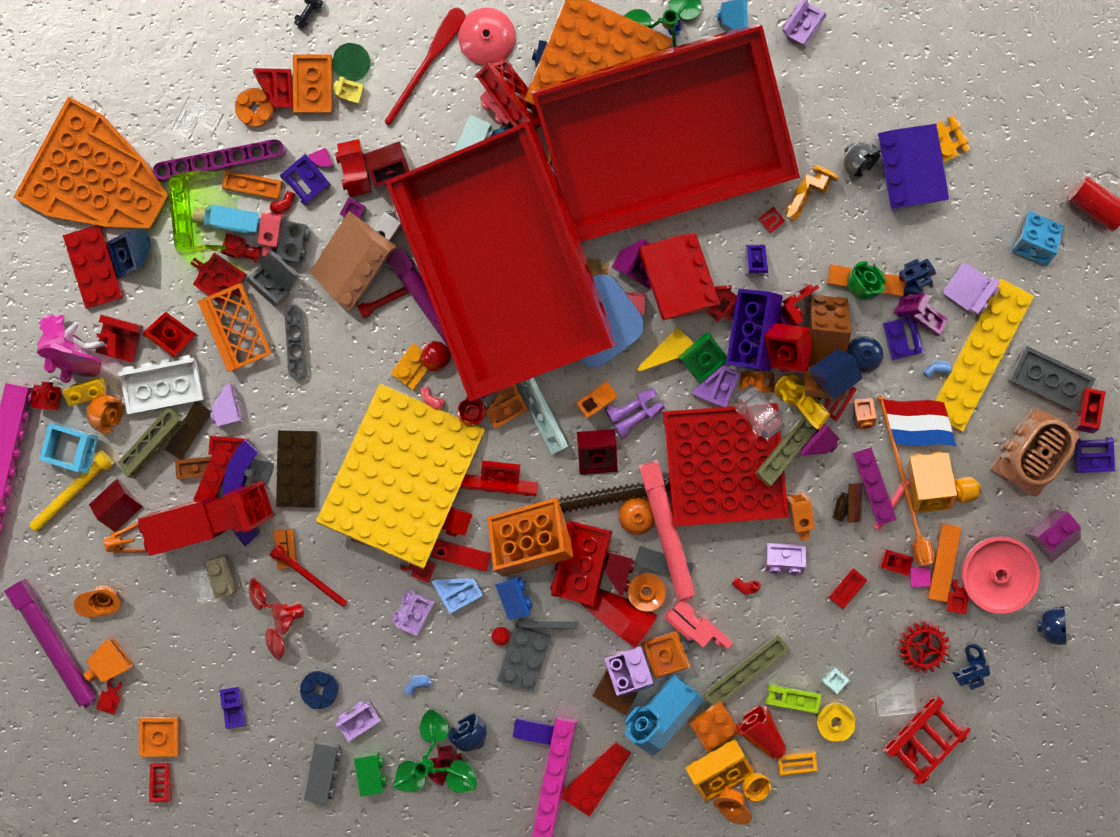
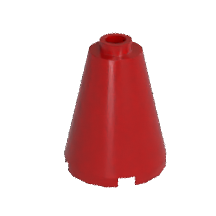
(762, 732)

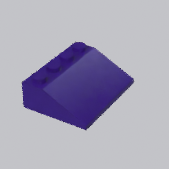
(913, 166)

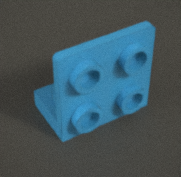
(1039, 239)

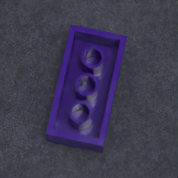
(752, 319)

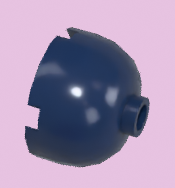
(867, 353)
(1053, 626)
(469, 734)

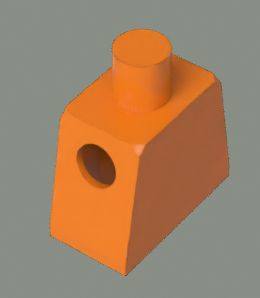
(800, 508)
(107, 662)

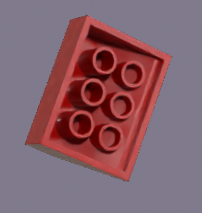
(679, 277)

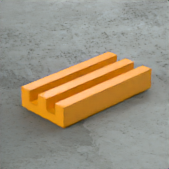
(795, 763)

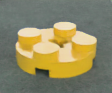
(846, 721)

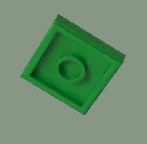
(703, 357)

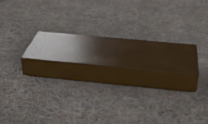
(187, 434)

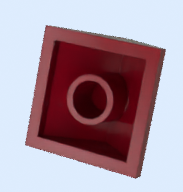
(115, 505)

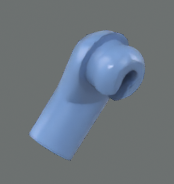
(938, 366)
(415, 682)

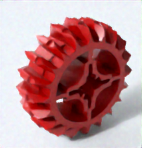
(940, 651)

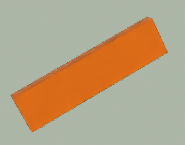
(838, 276)
(944, 562)

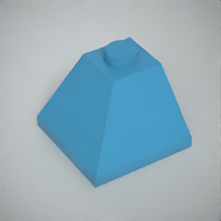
(733, 15)

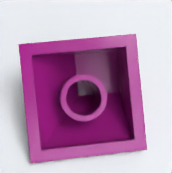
(631, 265)
(820, 442)

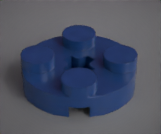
(308, 686)

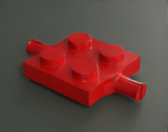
(217, 276)

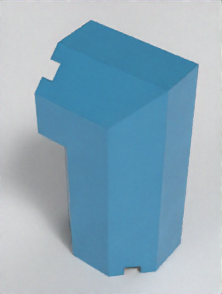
(663, 716)

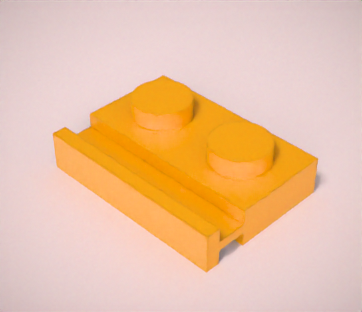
(410, 368)

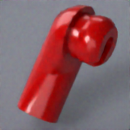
(283, 205)
(747, 587)

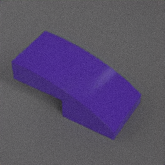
(233, 707)
(533, 731)

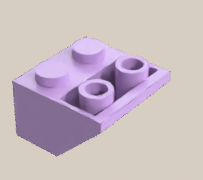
(629, 672)

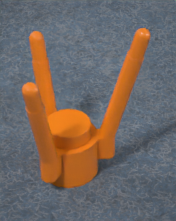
(115, 543)

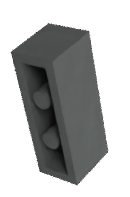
(322, 772)

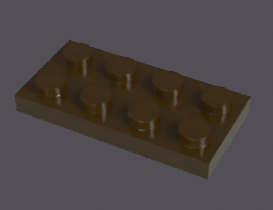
(296, 469)

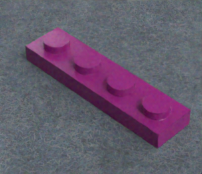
(874, 486)

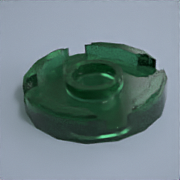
(351, 62)

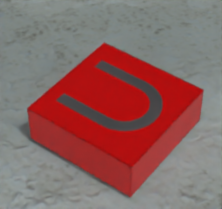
(771, 219)

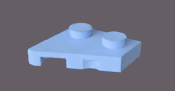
(457, 592)

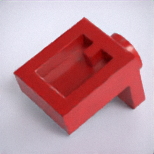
(112, 347)

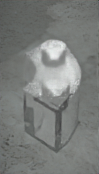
(758, 412)

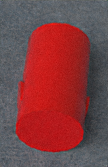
(1096, 202)

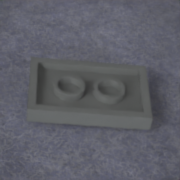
(523, 658)

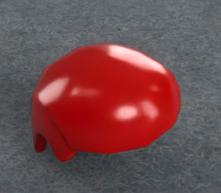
(435, 356)
(471, 411)

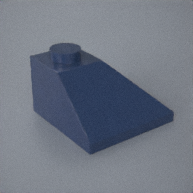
(129, 251)

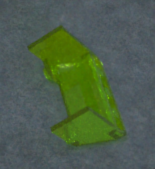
(181, 213)

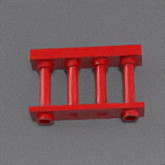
(907, 734)

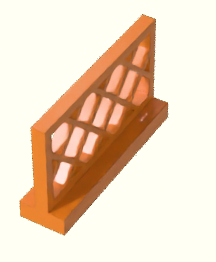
(219, 334)

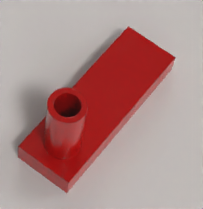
(461, 555)

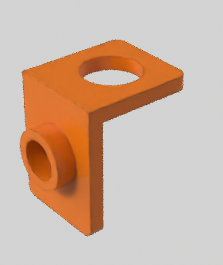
(758, 380)

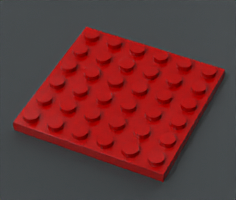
(714, 466)

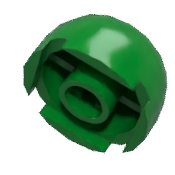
(865, 281)

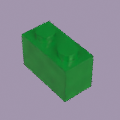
(369, 773)

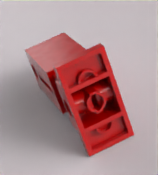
(205, 518)

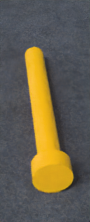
(101, 462)

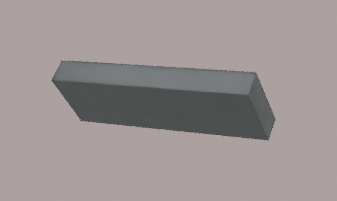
(655, 561)
(547, 623)

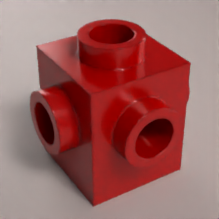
(46, 396)

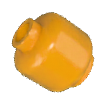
(967, 489)

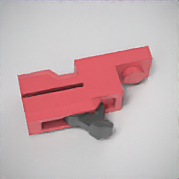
(692, 628)

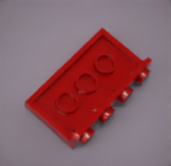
(582, 575)

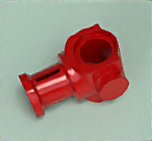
(237, 247)

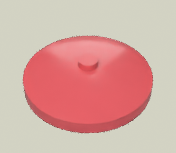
(1000, 574)

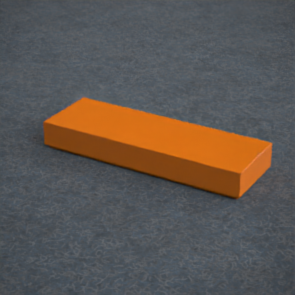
(252, 185)

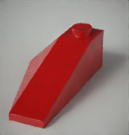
(622, 617)

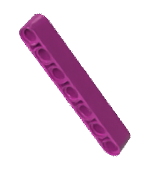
(229, 161)

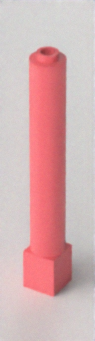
(667, 533)

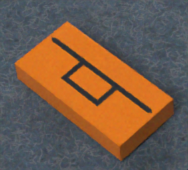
(287, 540)

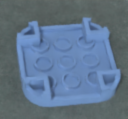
(625, 319)

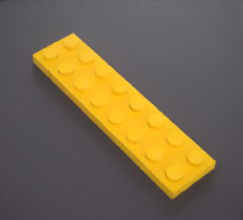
(982, 352)

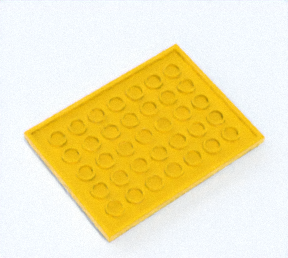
(400, 476)

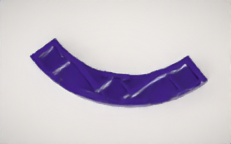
(234, 479)

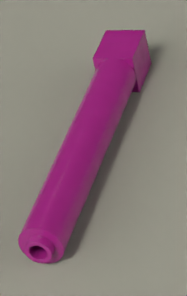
(413, 282)
(25, 601)

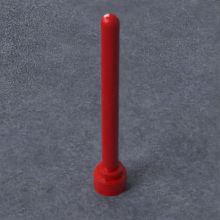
(367, 309)
(280, 554)

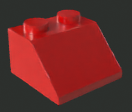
(789, 347)

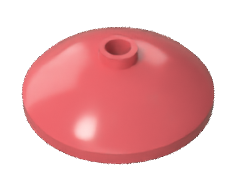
(491, 48)

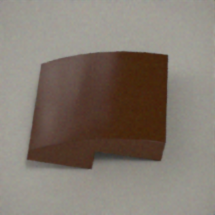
(854, 510)
(606, 693)

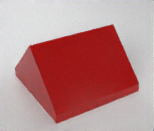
(170, 335)

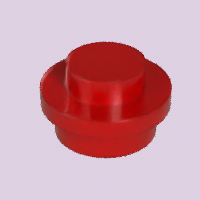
(500, 636)

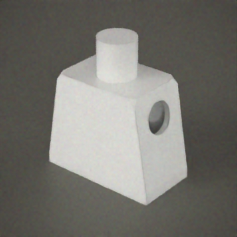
(389, 224)

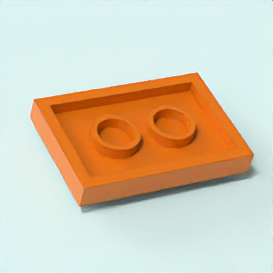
(312, 83)

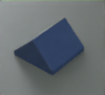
(836, 373)

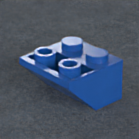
(513, 597)

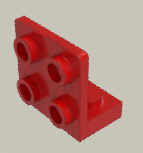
(793, 313)
(129, 339)

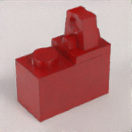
(1090, 410)

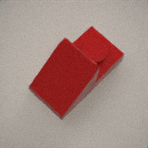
(896, 562)

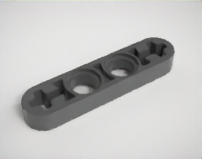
(299, 341)

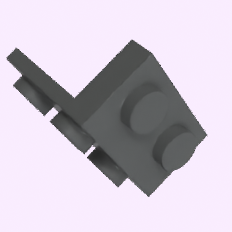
(273, 278)

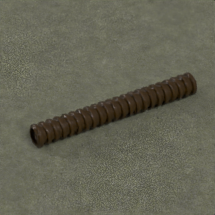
(605, 496)

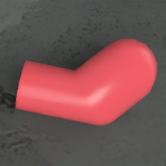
(431, 401)

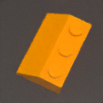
(719, 769)

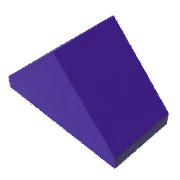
(756, 260)

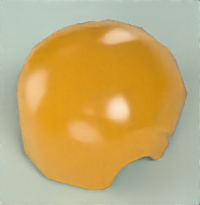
(756, 787)

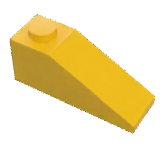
(668, 350)

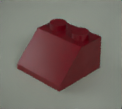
(597, 451)

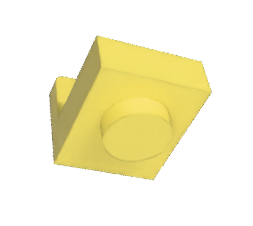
(348, 90)

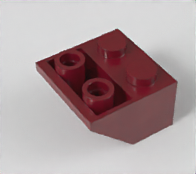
(386, 164)
(617, 569)

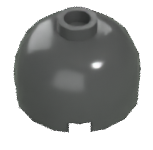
(860, 157)

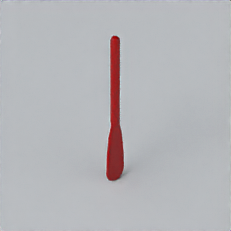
(443, 36)

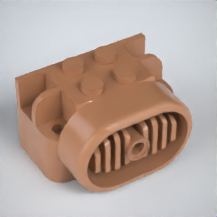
(1036, 452)

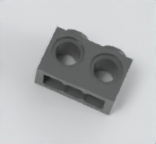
(286, 241)

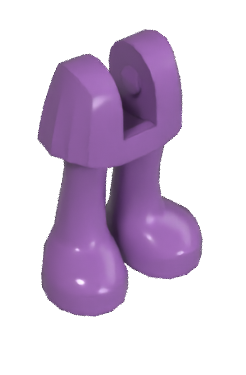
(616, 414)

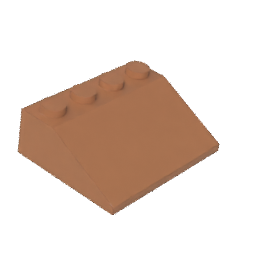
(351, 261)

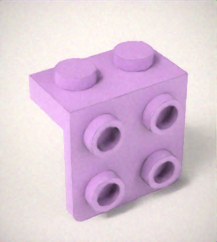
(971, 289)

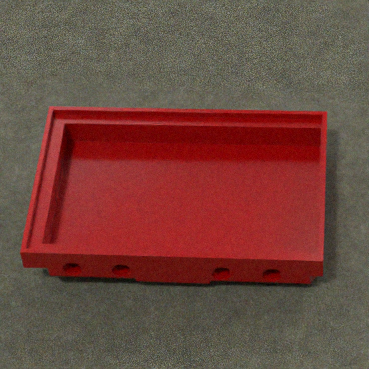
(667, 132)
(501, 261)

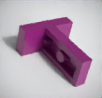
(918, 309)

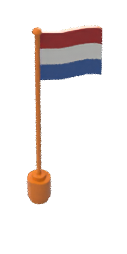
(917, 425)

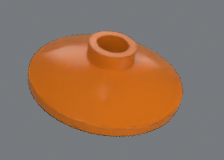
(653, 599)

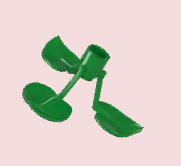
(684, 8)
(411, 775)

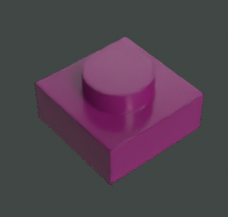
(354, 207)

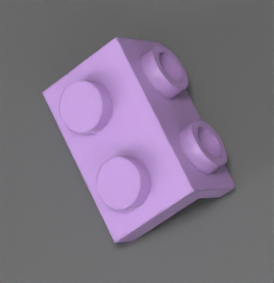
(803, 23)
(358, 720)

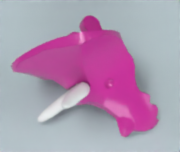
(65, 350)

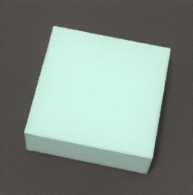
(835, 680)

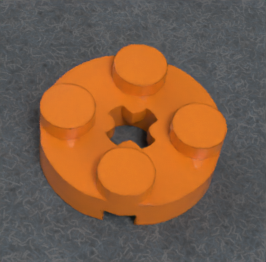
(243, 104)

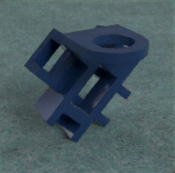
(912, 284)
(975, 671)

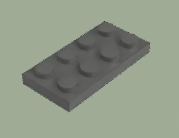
(1050, 378)

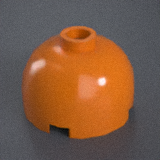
(104, 413)
(636, 516)

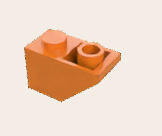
(596, 399)

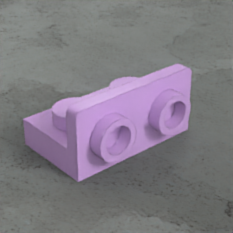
(785, 559)
(412, 612)

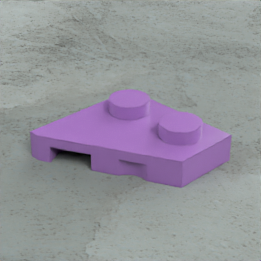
(718, 386)

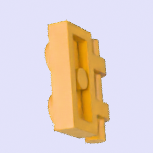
(948, 148)

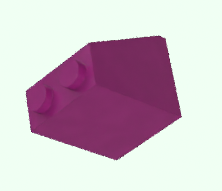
(1055, 534)

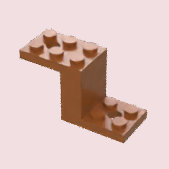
(829, 332)

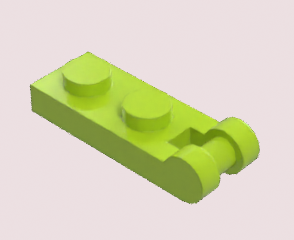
(794, 698)

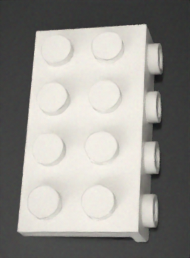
(161, 384)

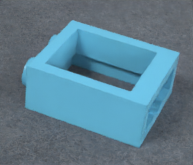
(231, 219)
(86, 444)

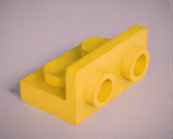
(85, 391)

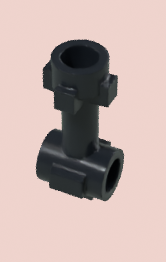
(301, 21)

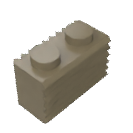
(220, 577)

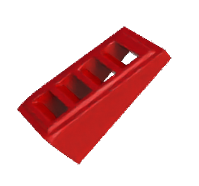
(166, 782)

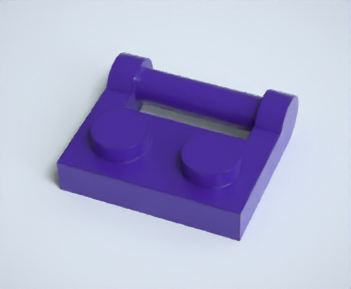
(311, 177)
(897, 339)
(1094, 461)

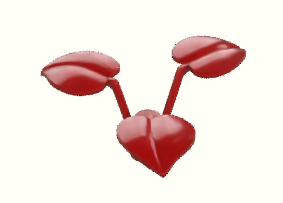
(282, 615)

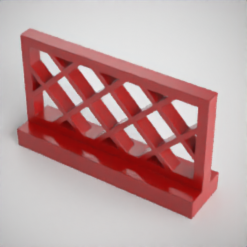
(504, 94)

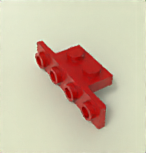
(500, 478)

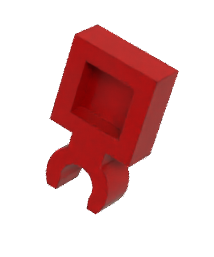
(419, 573)
(957, 600)
(110, 699)

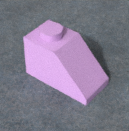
(226, 407)

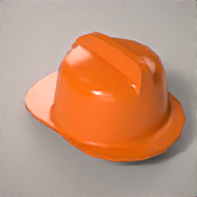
(99, 602)
(732, 806)

